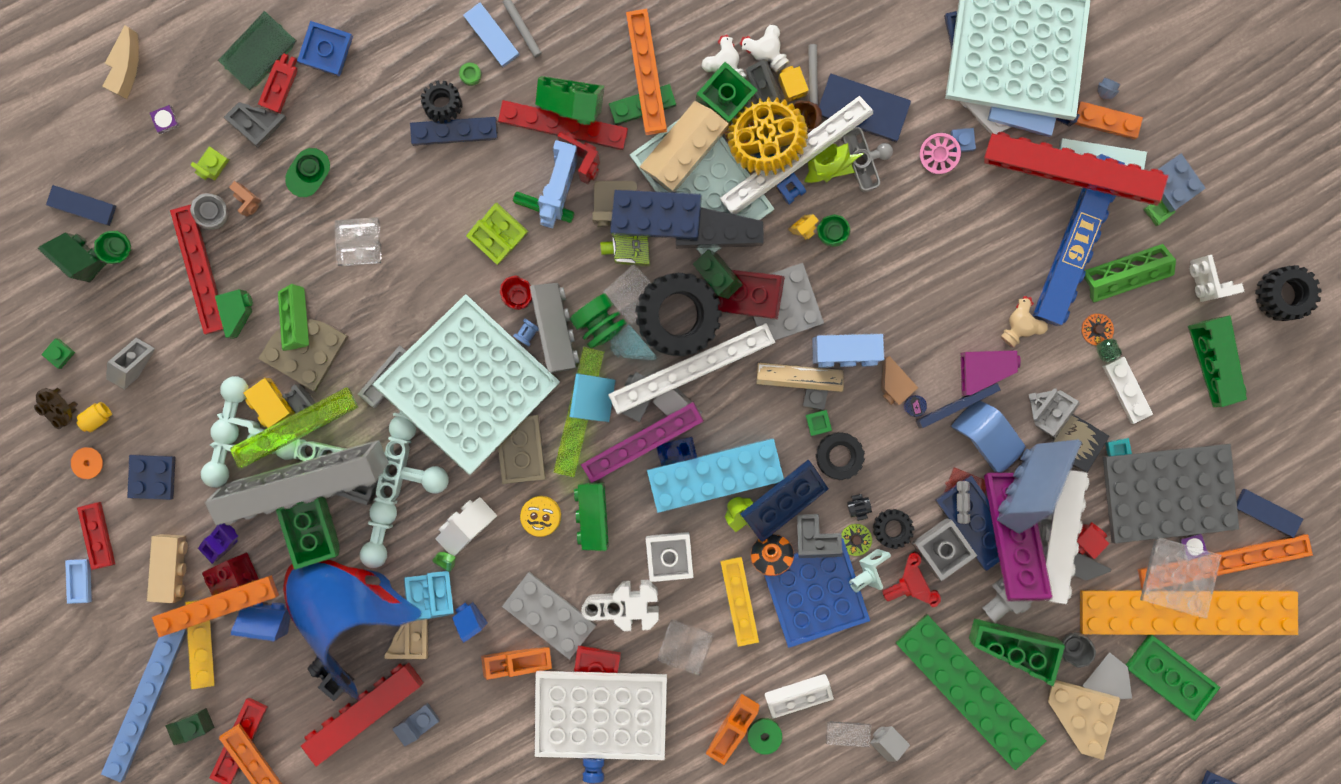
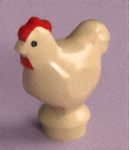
(1023, 323)

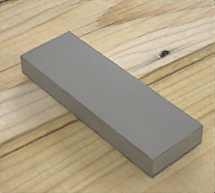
(369, 392)

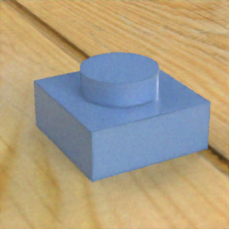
(965, 138)

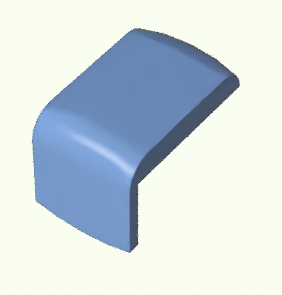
(990, 435)

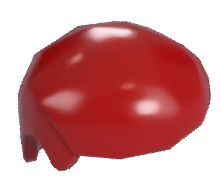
(516, 293)

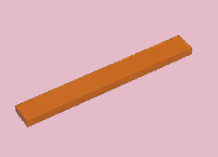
(1258, 555)

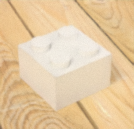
(669, 556)

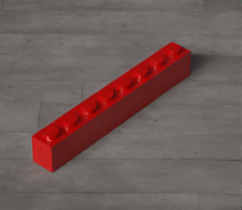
(1076, 169)

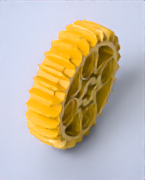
(772, 145)

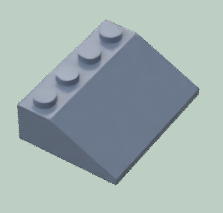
(1037, 484)

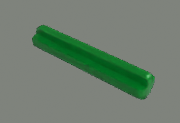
(532, 203)

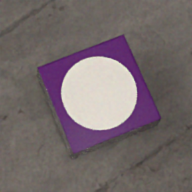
(164, 119)
(1193, 541)

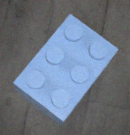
(848, 350)

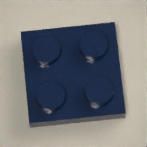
(151, 477)

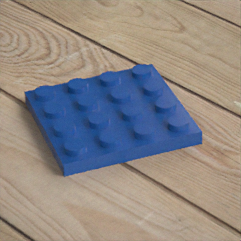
(816, 598)

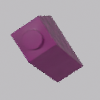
(986, 368)

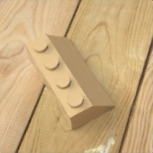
(684, 146)

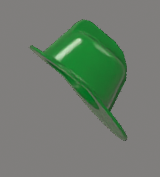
(307, 172)

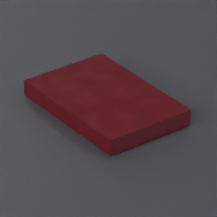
(756, 297)

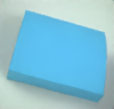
(591, 398)
(430, 594)

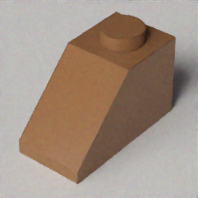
(895, 382)

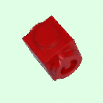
(1091, 540)

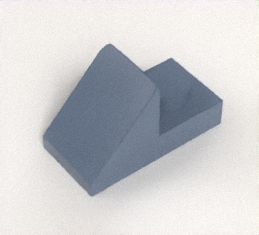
(416, 724)

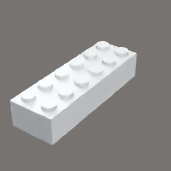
(1060, 535)

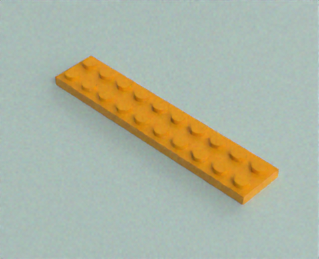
(1229, 614)

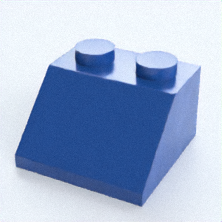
(262, 622)

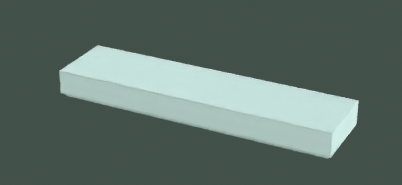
(1124, 155)

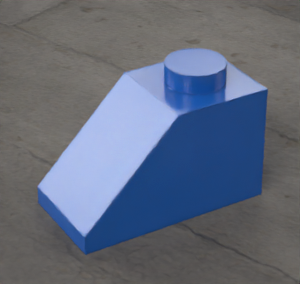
(468, 621)

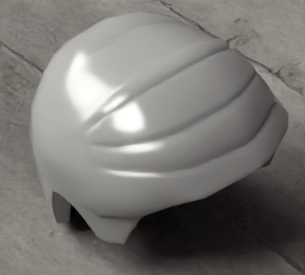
(209, 211)

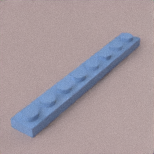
(143, 705)

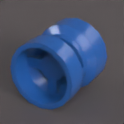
(593, 770)

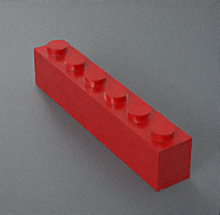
(361, 714)

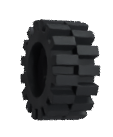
(437, 91)
(906, 528)

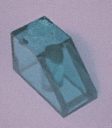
(631, 346)

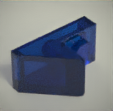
(677, 451)

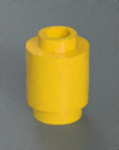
(93, 417)

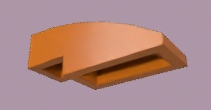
(516, 662)
(733, 729)

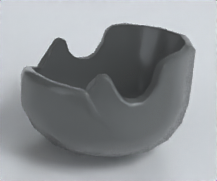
(1078, 649)

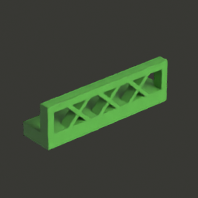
(1133, 275)

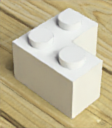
(463, 527)

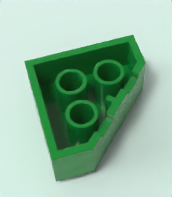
(570, 98)

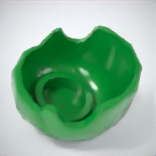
(833, 230)
(112, 247)

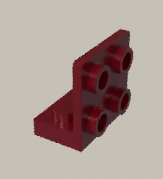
(230, 574)

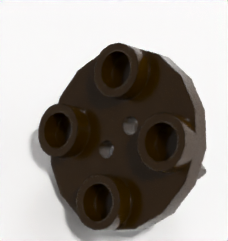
(54, 407)

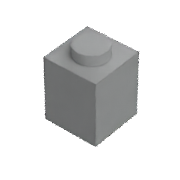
(889, 743)

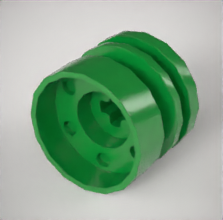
(598, 321)

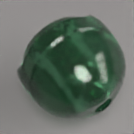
(1108, 350)

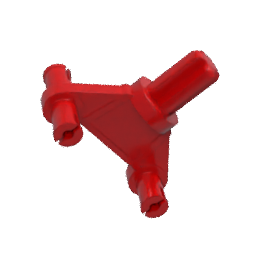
(913, 584)

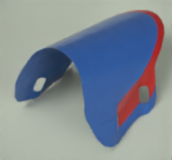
(333, 597)

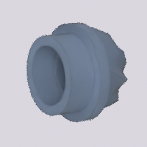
(1108, 88)

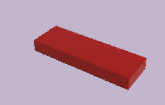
(96, 535)

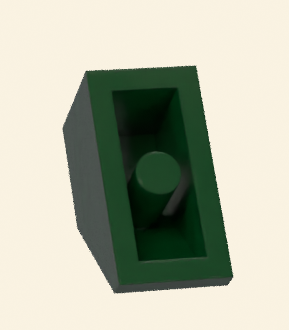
(190, 727)

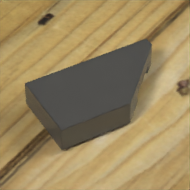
(1087, 568)

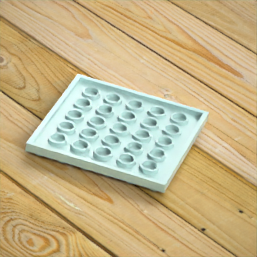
(1019, 55)
(466, 384)

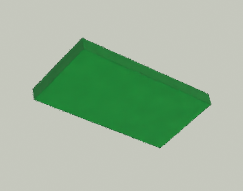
(1172, 677)

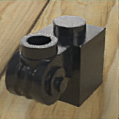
(328, 685)

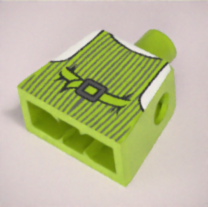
(627, 250)

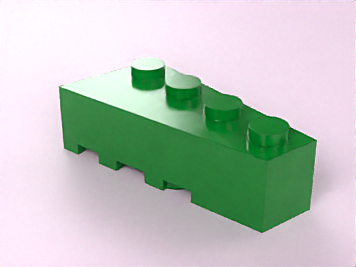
(1219, 360)
(1022, 649)

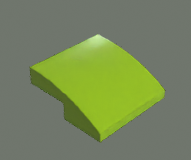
(497, 233)

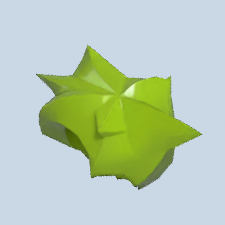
(831, 163)

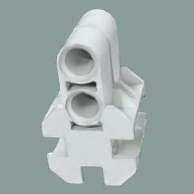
(632, 606)

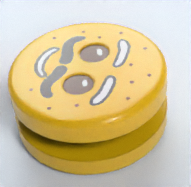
(540, 516)

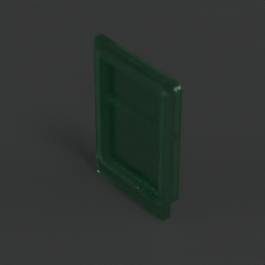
(257, 50)

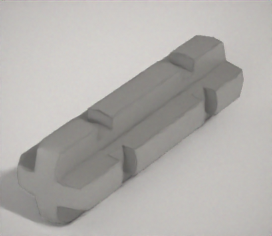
(963, 502)

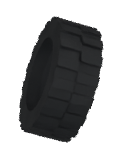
(856, 460)

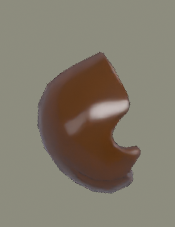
(811, 113)

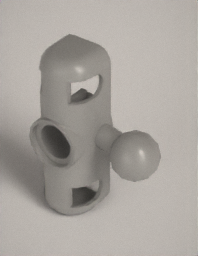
(863, 172)

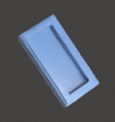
(78, 581)

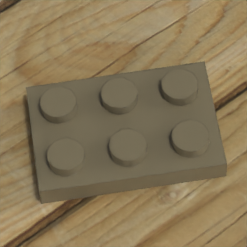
(522, 453)

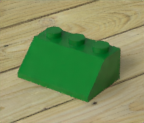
(592, 516)

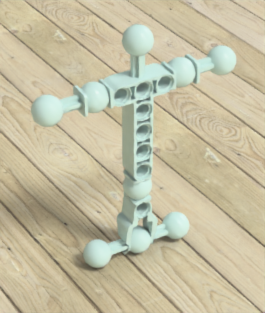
(382, 511)

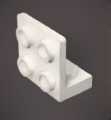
(1207, 281)

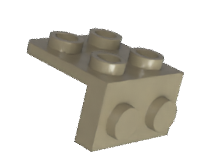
(604, 199)

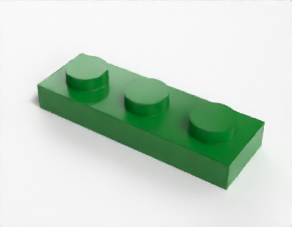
(630, 107)

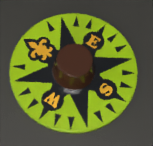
(857, 539)

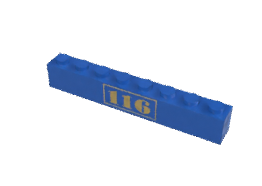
(1073, 255)

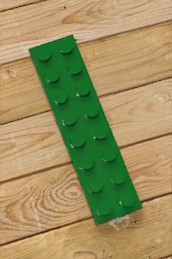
(971, 692)

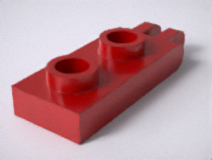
(279, 84)

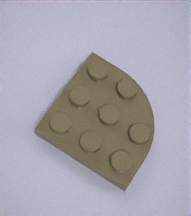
(309, 363)

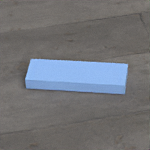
(491, 34)
(1025, 121)

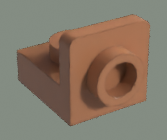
(249, 200)

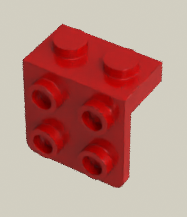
(589, 167)

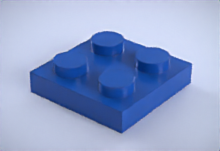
(325, 48)

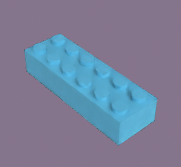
(715, 475)

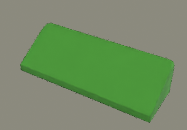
(293, 317)

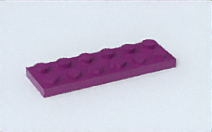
(1019, 554)

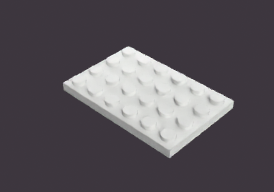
(600, 715)

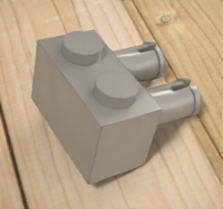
(1000, 606)

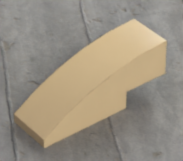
(124, 63)

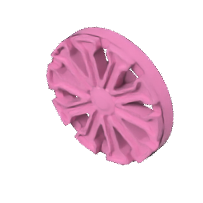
(940, 153)

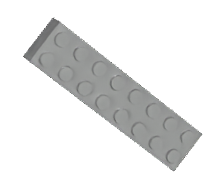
(297, 483)

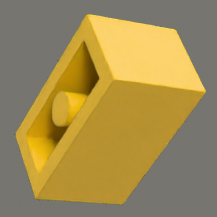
(268, 403)

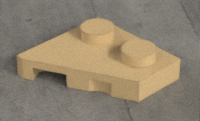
(410, 641)

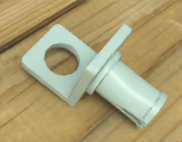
(869, 575)

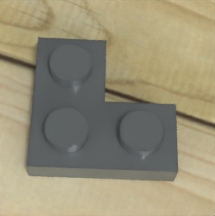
(812, 543)

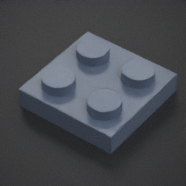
(1181, 183)

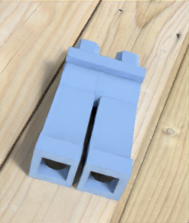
(556, 191)

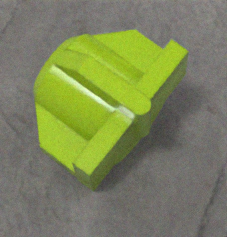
(734, 508)

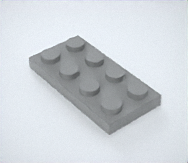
(549, 615)

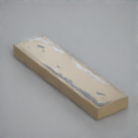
(800, 377)

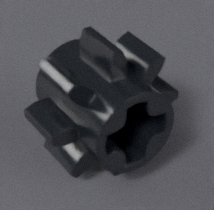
(859, 507)

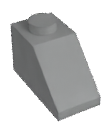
(128, 363)

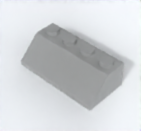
(553, 327)

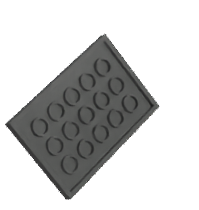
(1170, 493)

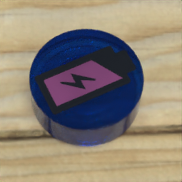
(915, 406)

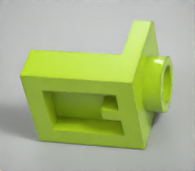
(210, 164)

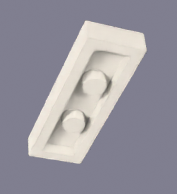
(1127, 390)

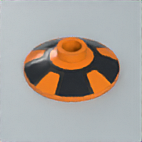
(772, 564)

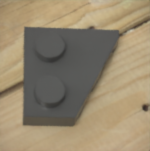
(254, 123)

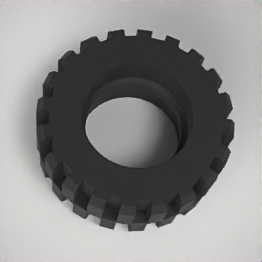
(706, 309)

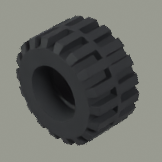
(1305, 292)

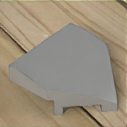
(1052, 410)
(1110, 678)

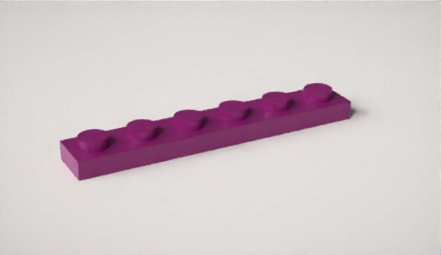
(642, 442)

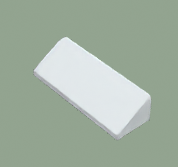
(799, 696)

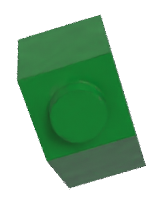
(234, 311)

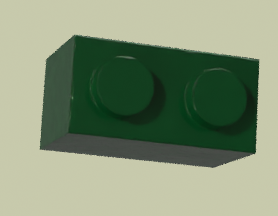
(717, 274)

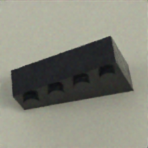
(724, 230)

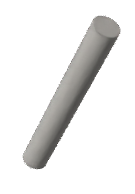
(522, 28)
(813, 83)

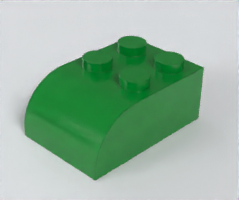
(309, 532)

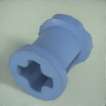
(526, 332)

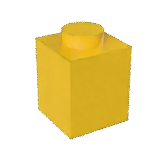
(792, 83)

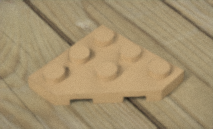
(1085, 715)

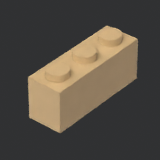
(167, 568)

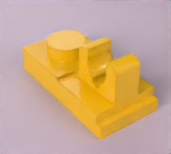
(804, 226)

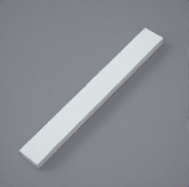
(817, 141)
(691, 368)

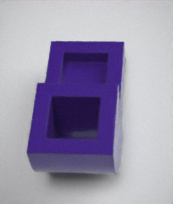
(218, 542)

